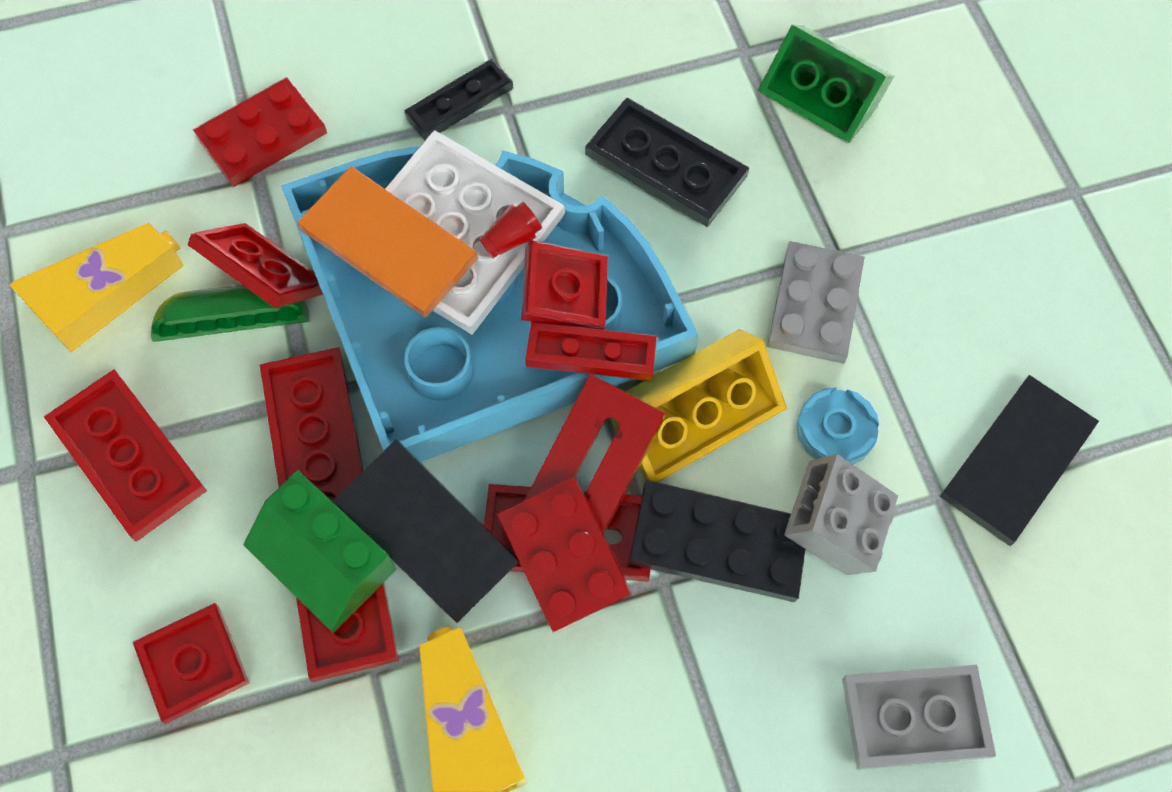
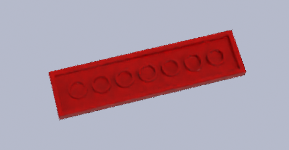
(318, 436)

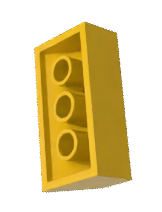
(708, 401)

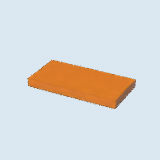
(388, 241)

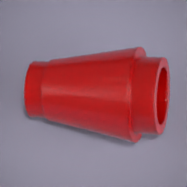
(511, 230)

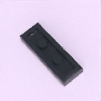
(459, 99)

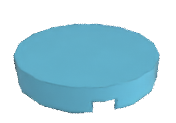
(838, 424)

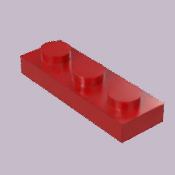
(591, 351)

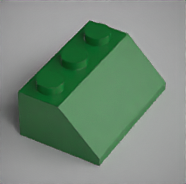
(825, 82)
(317, 551)

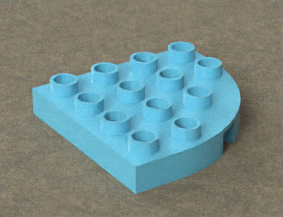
(449, 387)

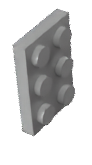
(816, 302)
(918, 717)

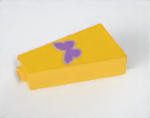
(99, 283)
(463, 727)

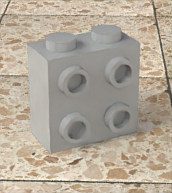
(842, 515)

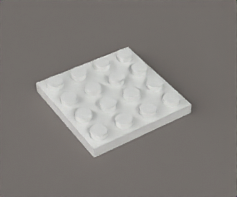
(466, 199)

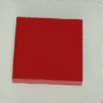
(564, 286)
(190, 663)

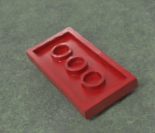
(125, 455)

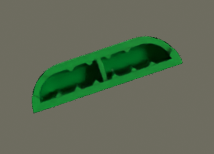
(219, 312)

